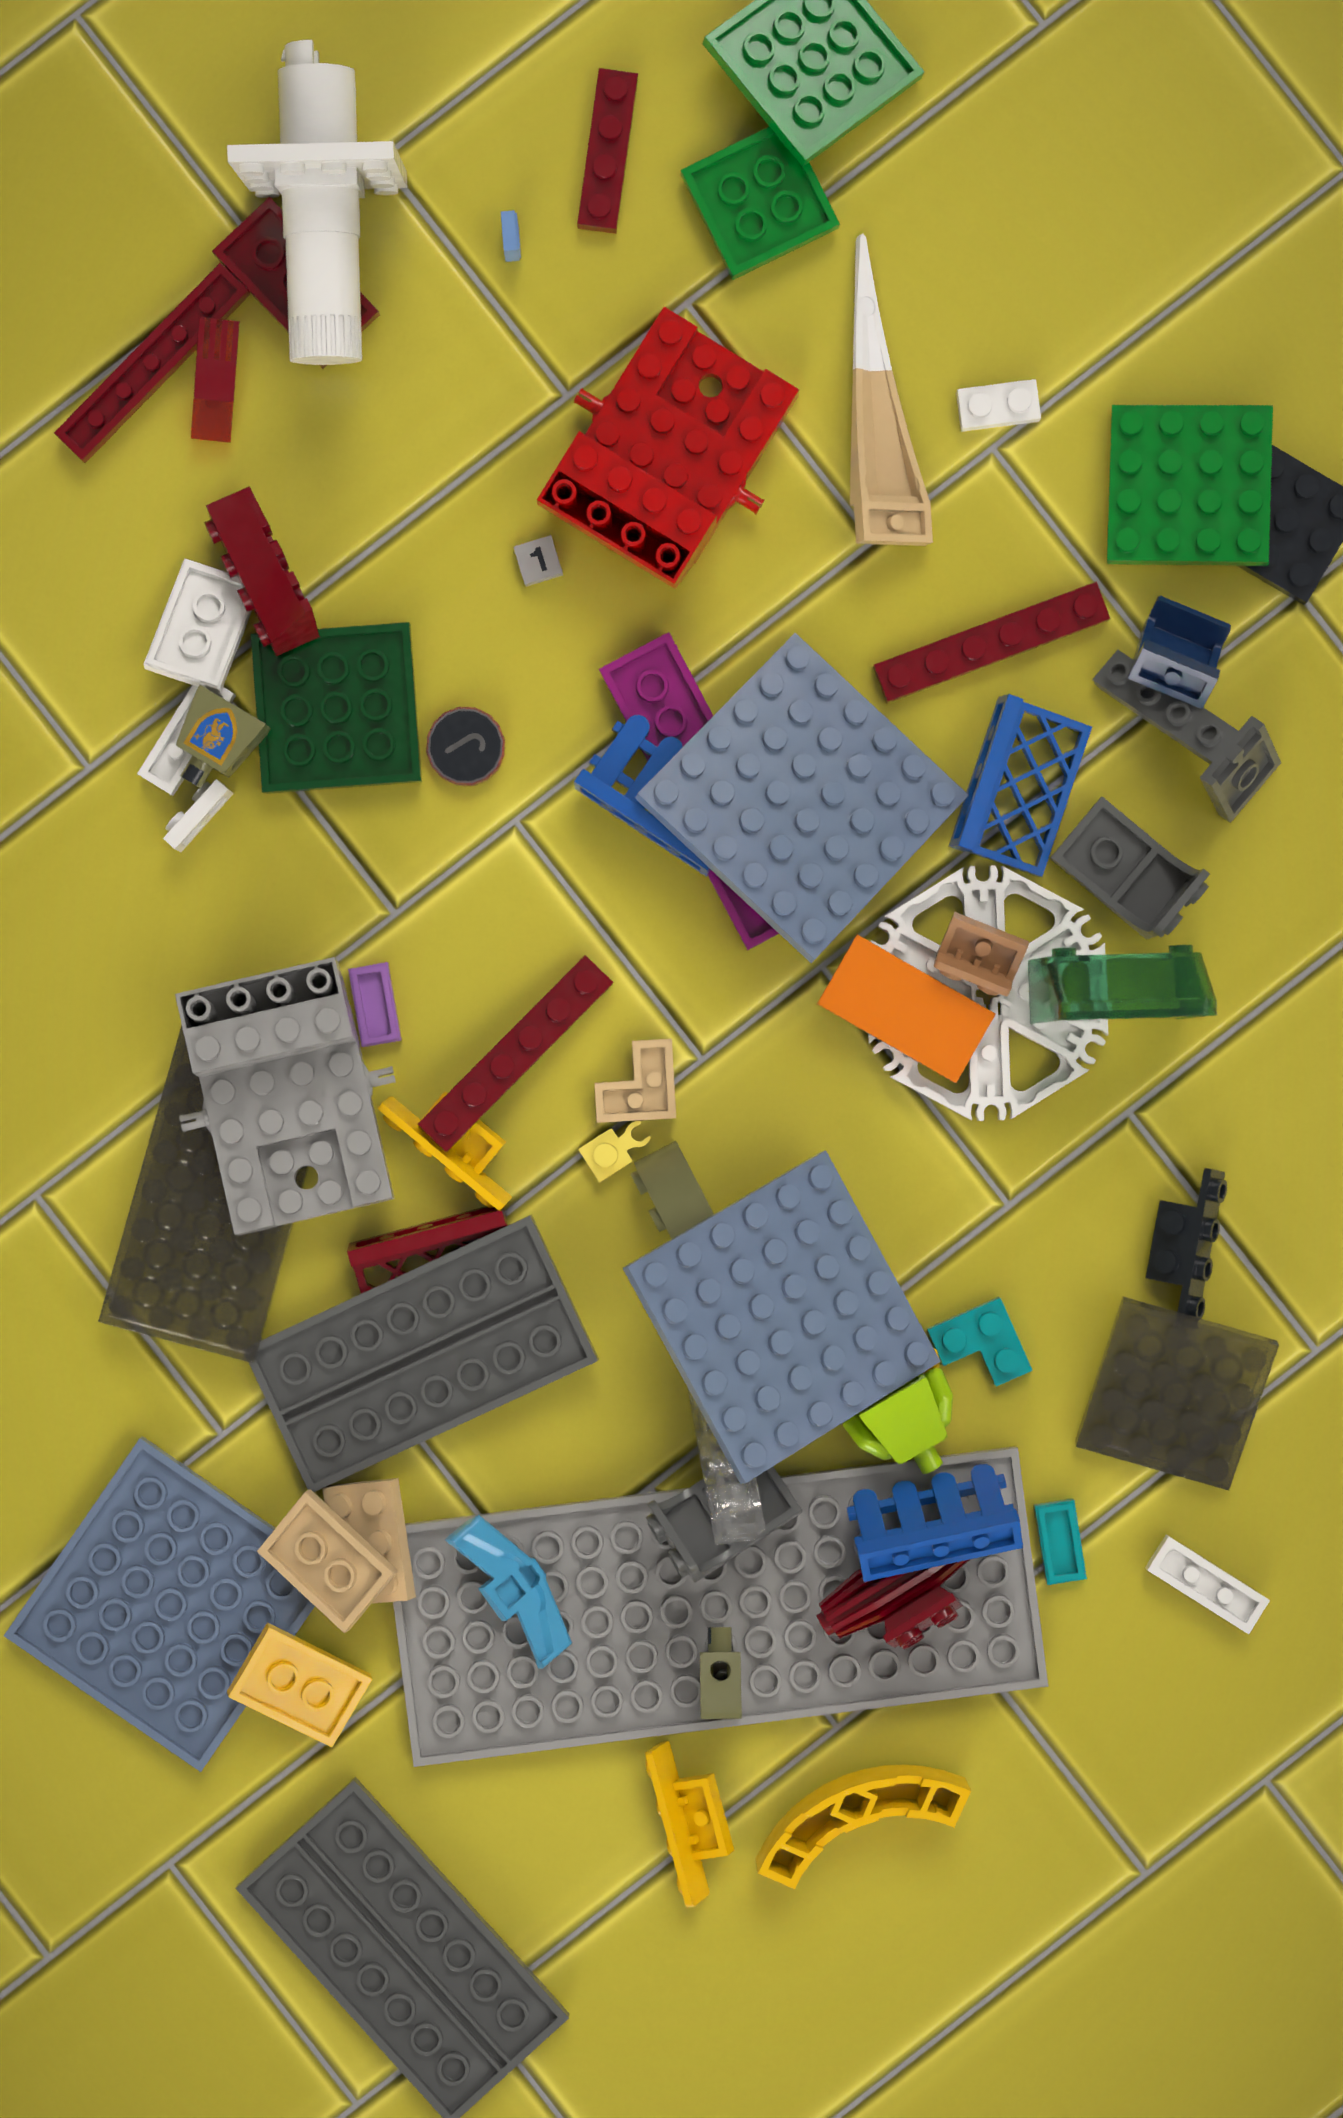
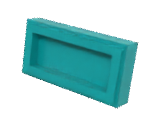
(1060, 1541)

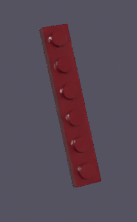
(150, 364)
(991, 642)
(515, 1054)

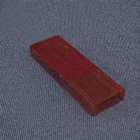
(214, 379)

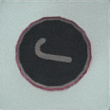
(465, 746)

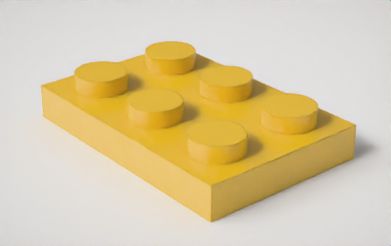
(299, 1685)

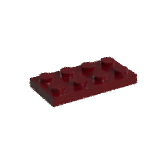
(258, 260)

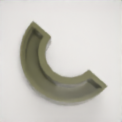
(672, 1189)

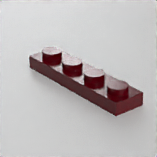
(607, 150)

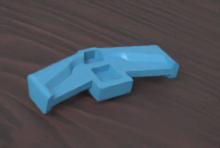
(514, 1586)

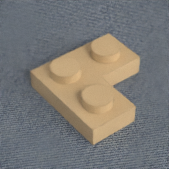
(651, 1092)

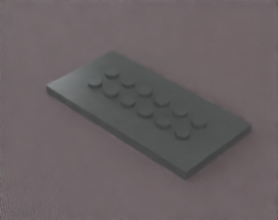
(421, 1354)
(402, 1951)

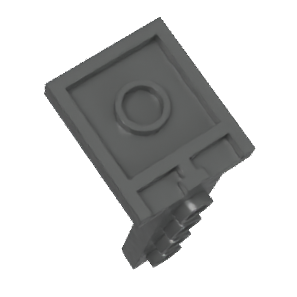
(1237, 759)

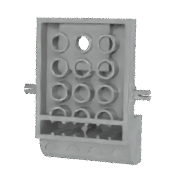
(285, 1094)

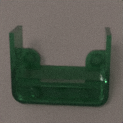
(1120, 986)

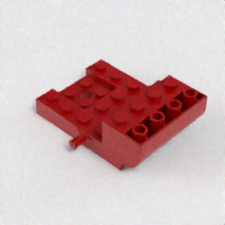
(663, 455)

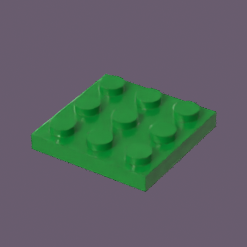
(758, 202)

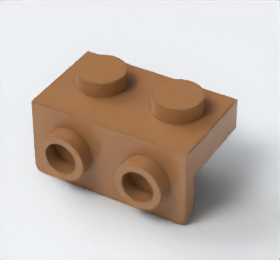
(980, 955)

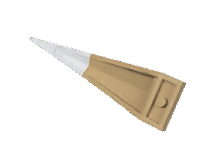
(884, 474)

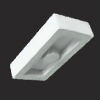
(998, 405)
(186, 826)

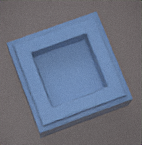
(511, 236)

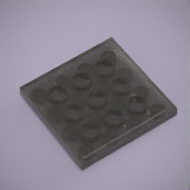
(1176, 1393)

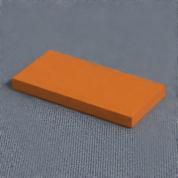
(906, 1008)

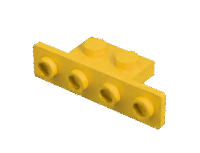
(464, 1160)
(691, 1819)

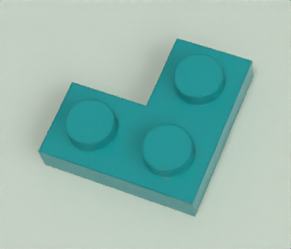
(983, 1330)

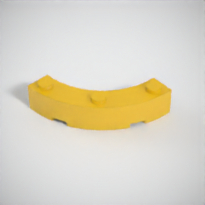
(854, 1802)

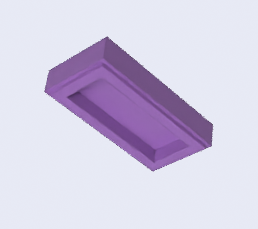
(375, 1004)

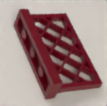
(420, 1240)

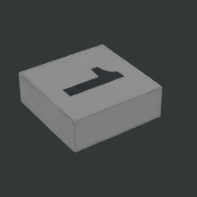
(538, 561)

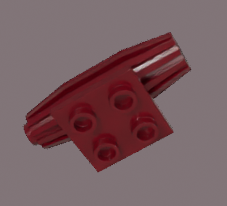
(903, 1601)

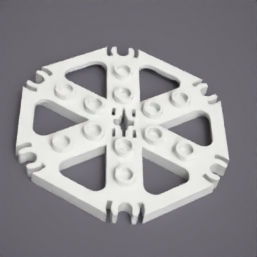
(991, 1060)

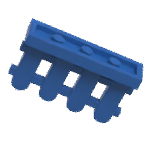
(610, 768)
(935, 1542)

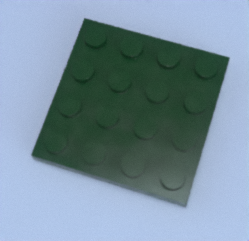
(338, 710)

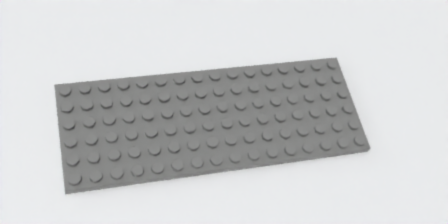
(643, 1625)

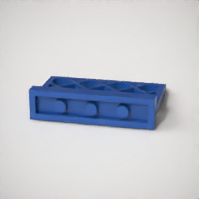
(988, 775)

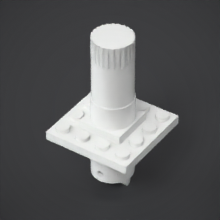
(320, 181)

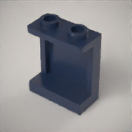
(1179, 652)

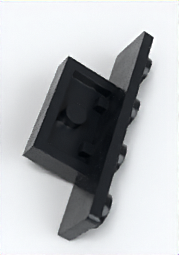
(1185, 1241)

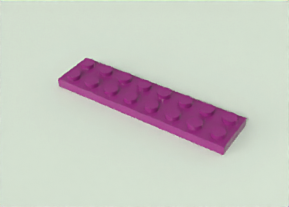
(662, 689)

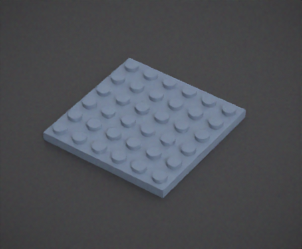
(802, 797)
(781, 1316)
(160, 1603)

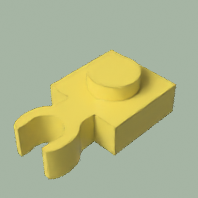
(609, 1152)

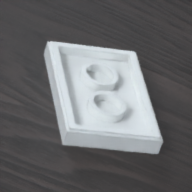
(199, 628)

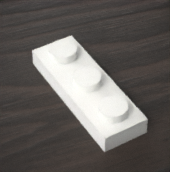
(166, 759)
(1207, 1584)

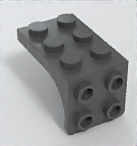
(1129, 871)
(689, 1531)

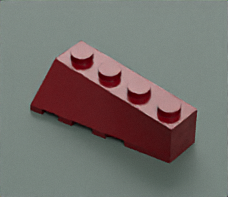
(262, 569)

